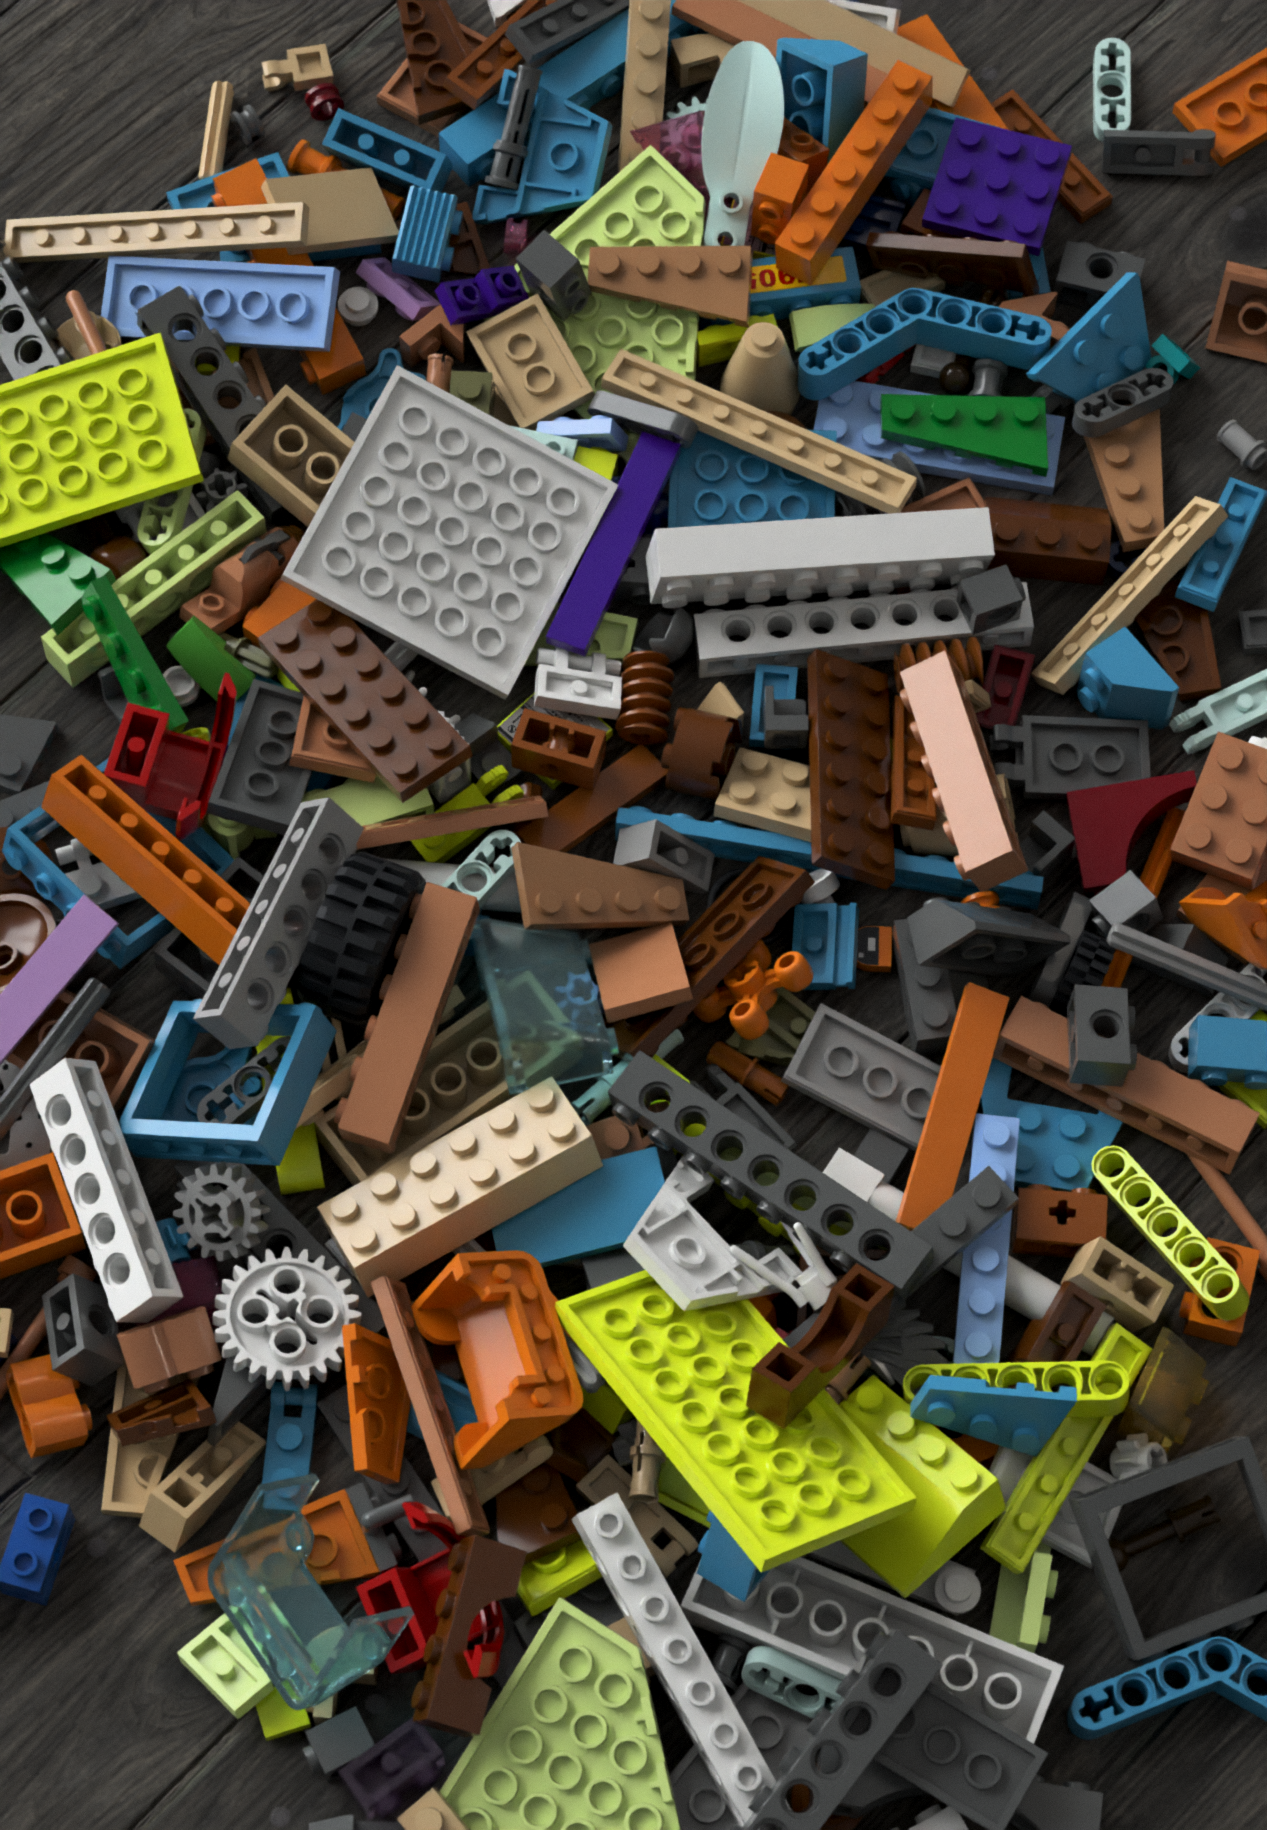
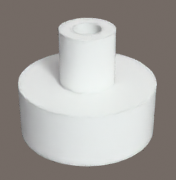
(821, 890)

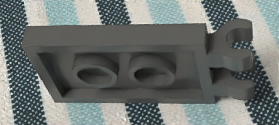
(1071, 754)

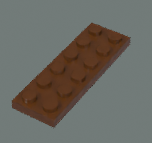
(365, 698)
(850, 770)
(718, 945)

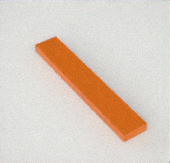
(953, 1104)

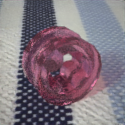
(516, 236)

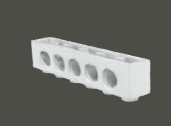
(106, 1191)

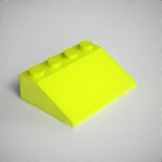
(951, 1491)

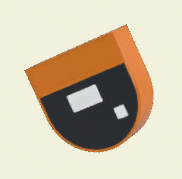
(874, 949)

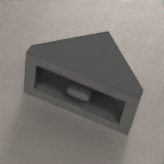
(1189, 939)

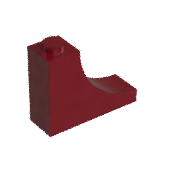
(1112, 819)

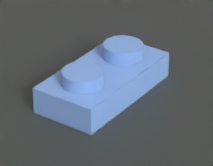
(593, 432)

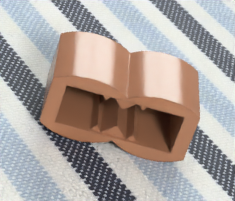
(169, 1349)

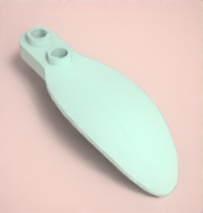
(738, 135)

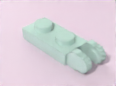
(1225, 712)

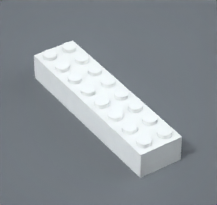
(817, 556)
(835, 1618)

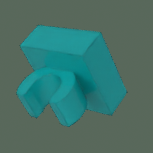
(1173, 357)

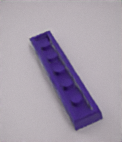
(613, 544)

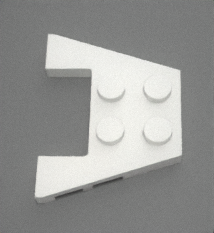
(690, 1256)

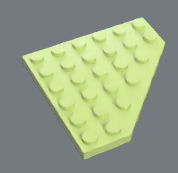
(636, 208)
(568, 1739)

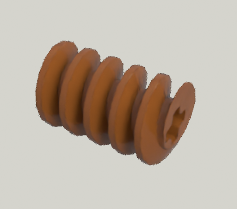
(968, 659)
(644, 698)

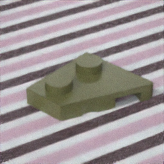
(786, 1028)

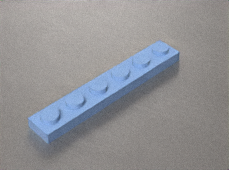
(986, 1259)

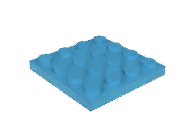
(731, 486)

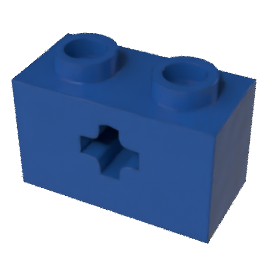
(35, 1549)

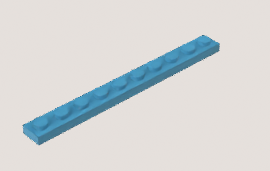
(925, 873)

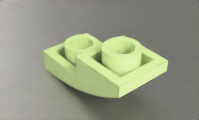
(817, 322)

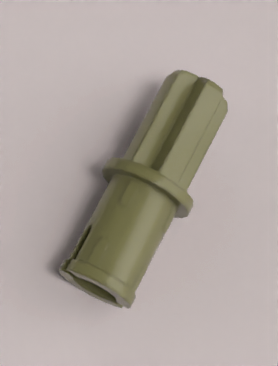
(250, 656)

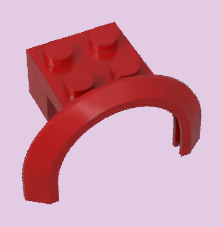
(168, 769)
(420, 1589)

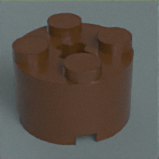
(700, 752)

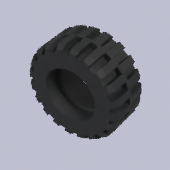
(357, 937)

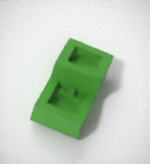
(205, 660)

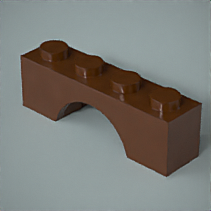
(794, 1376)
(449, 1693)

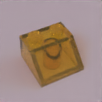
(1165, 1391)

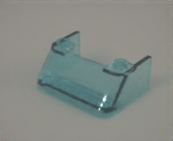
(282, 1608)

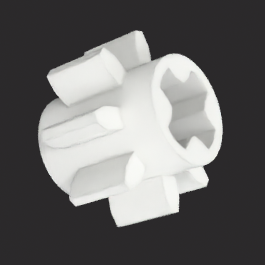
(1135, 1456)

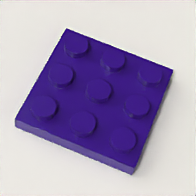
(996, 185)

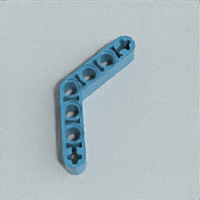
(926, 320)
(1160, 1697)

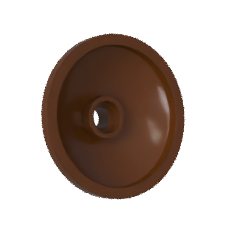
(23, 929)

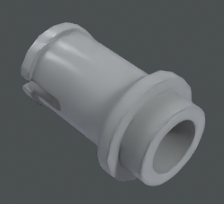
(1243, 445)

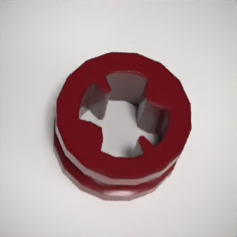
(323, 101)

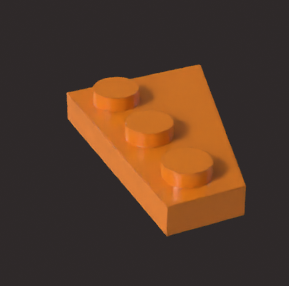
(376, 1404)

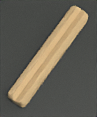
(216, 129)

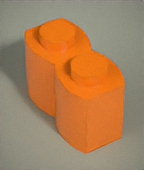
(47, 1407)

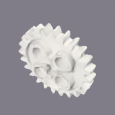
(257, 1343)

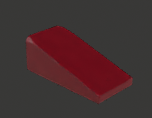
(1006, 684)

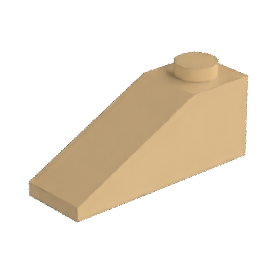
(198, 1486)

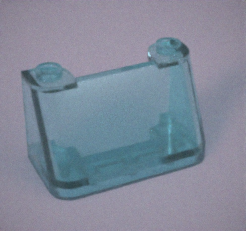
(542, 1004)

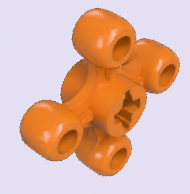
(754, 991)

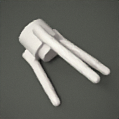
(814, 1281)

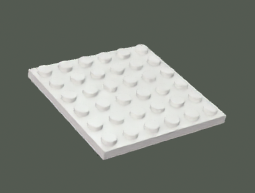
(449, 532)

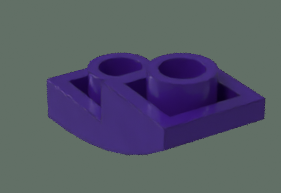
(481, 297)

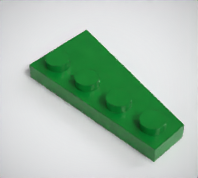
(980, 426)
(51, 577)
(128, 654)

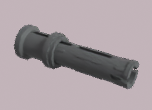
(511, 147)

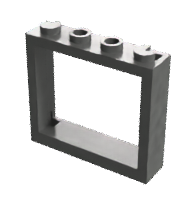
(1089, 1505)

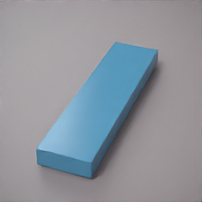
(1217, 557)

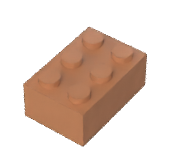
(1227, 814)

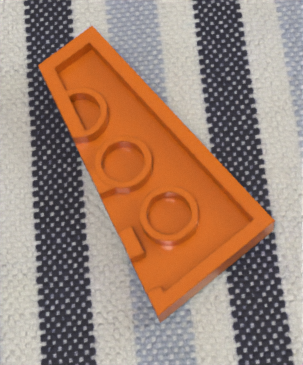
(337, 1552)

